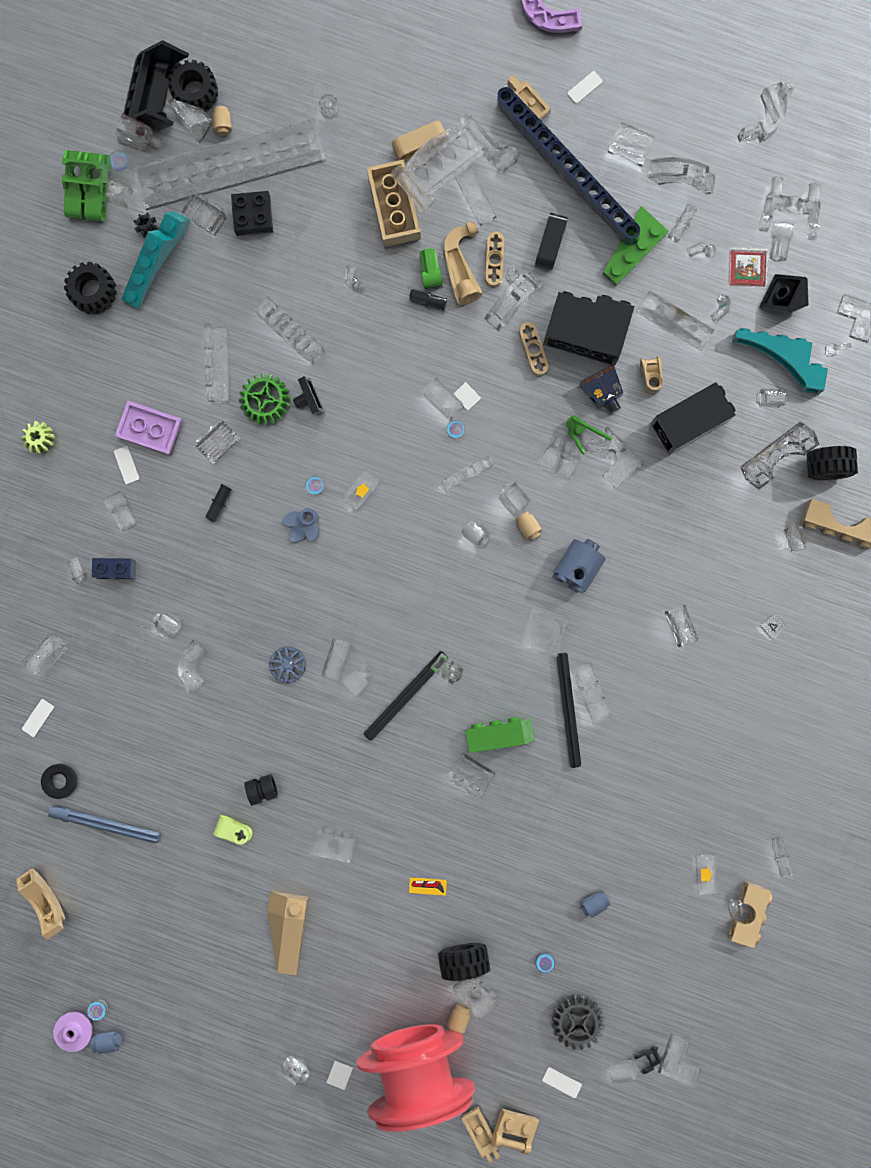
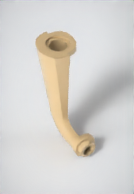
(462, 279)

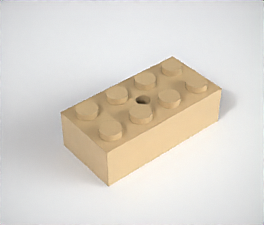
(399, 221)

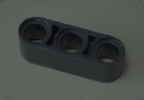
(551, 240)

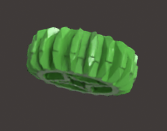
(256, 396)

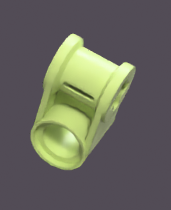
(229, 830)

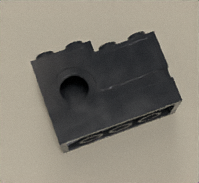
(589, 327)

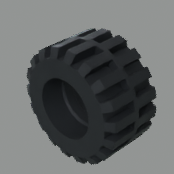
(189, 73)
(80, 277)
(832, 463)
(464, 961)

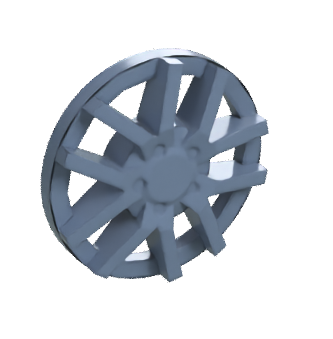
(287, 664)

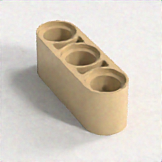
(410, 143)

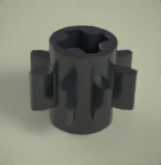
(141, 220)

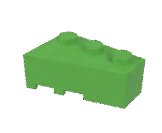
(499, 734)

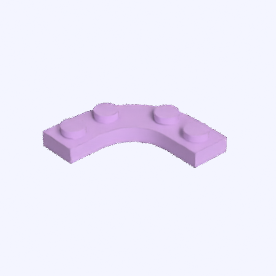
(551, 20)

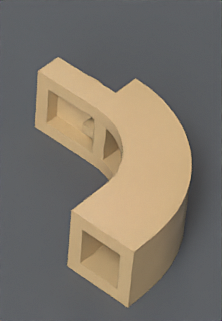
(43, 901)

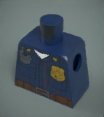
(603, 388)

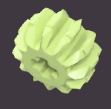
(37, 430)

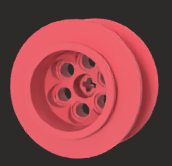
(416, 1078)

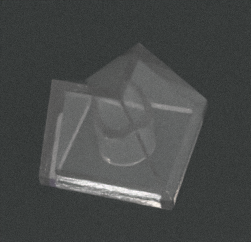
(193, 118)

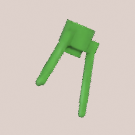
(577, 426)

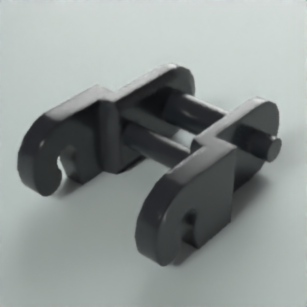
(658, 1060)

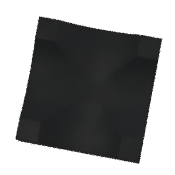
(251, 212)

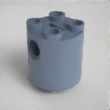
(582, 559)

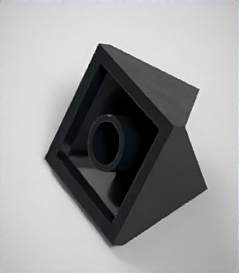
(786, 294)

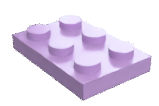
(148, 427)

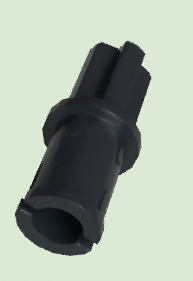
(428, 299)
(218, 503)

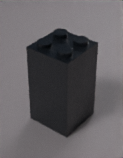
(693, 418)

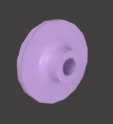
(79, 1025)

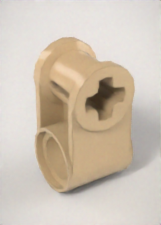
(651, 371)

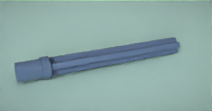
(68, 815)

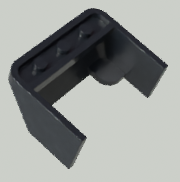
(150, 84)

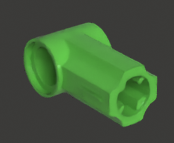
(430, 272)

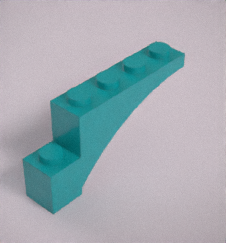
(152, 256)
(790, 353)

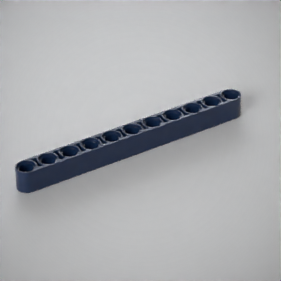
(566, 157)

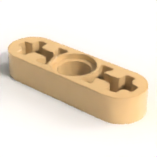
(490, 246)
(534, 334)

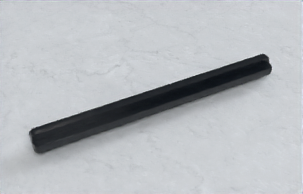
(401, 700)
(568, 710)

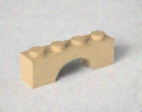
(819, 516)

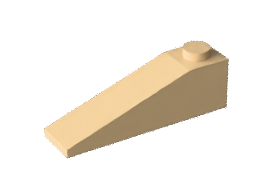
(287, 925)

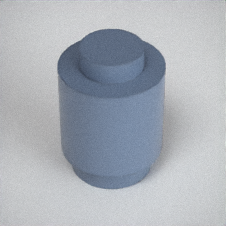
(595, 904)
(106, 1042)

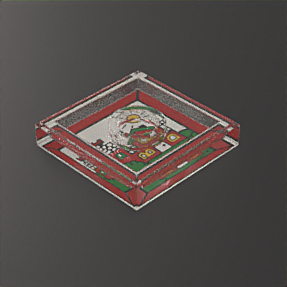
(748, 267)

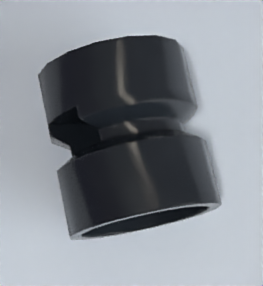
(261, 789)

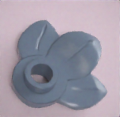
(300, 527)

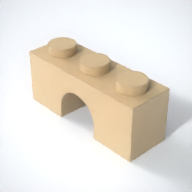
(747, 931)

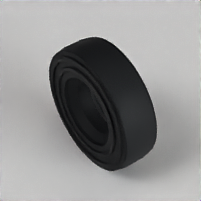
(67, 772)

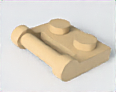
(518, 1125)

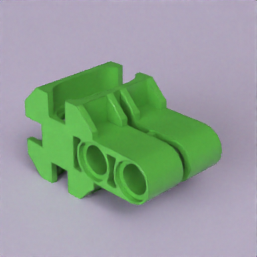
(84, 193)

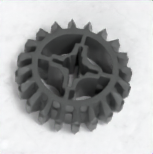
(572, 1028)

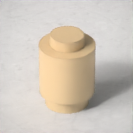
(221, 121)
(528, 526)
(459, 1018)

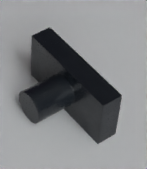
(308, 397)

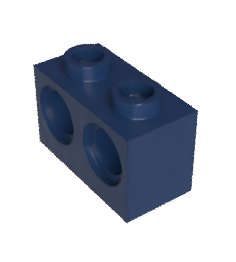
(113, 568)

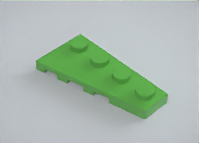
(628, 256)

